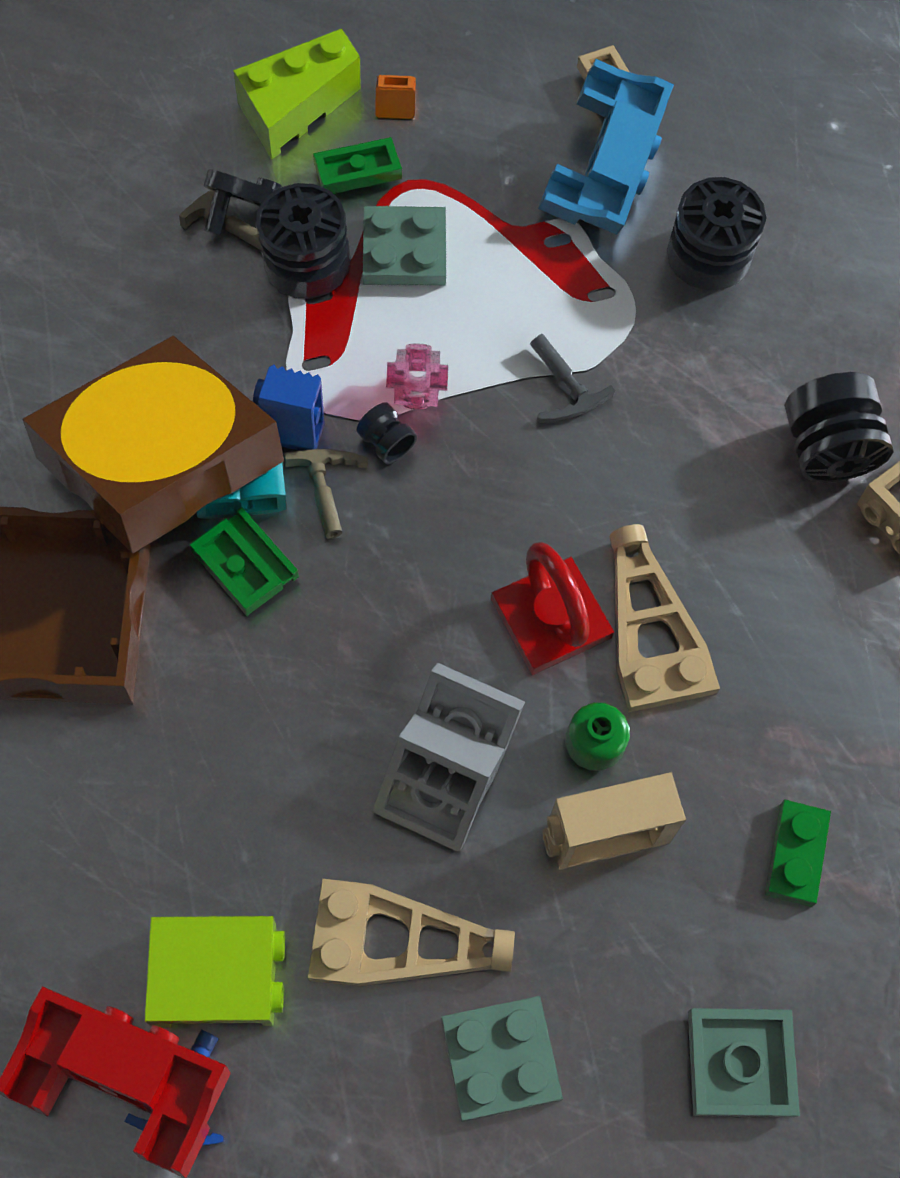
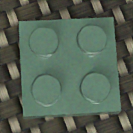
(404, 245)
(501, 1058)
(743, 1063)

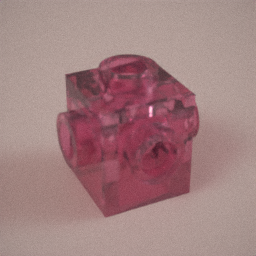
(417, 391)

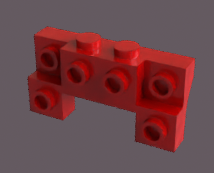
(123, 1061)

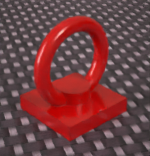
(551, 610)

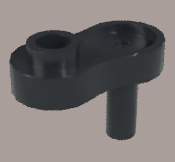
(229, 186)

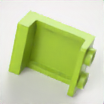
(213, 970)

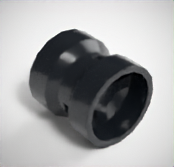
(386, 432)

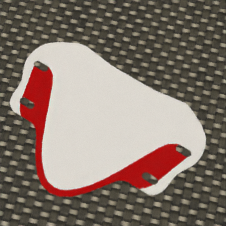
(495, 301)

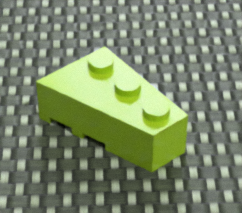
(297, 87)

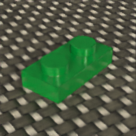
(358, 165)
(798, 853)

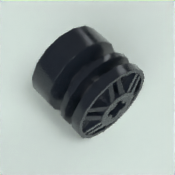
(715, 233)
(303, 240)
(838, 427)

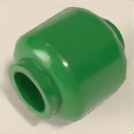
(597, 736)

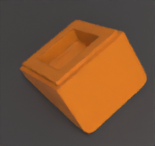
(395, 97)

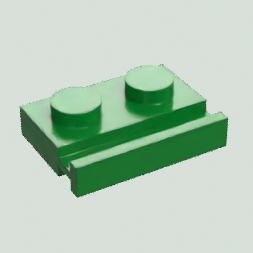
(244, 561)

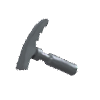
(563, 372)

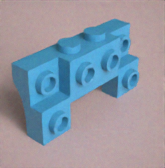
(627, 139)

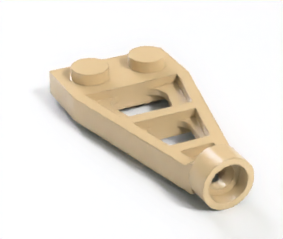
(664, 677)
(341, 934)

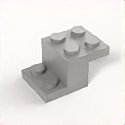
(448, 757)

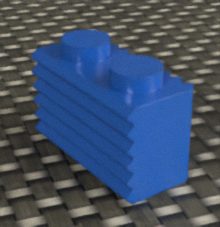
(294, 404)

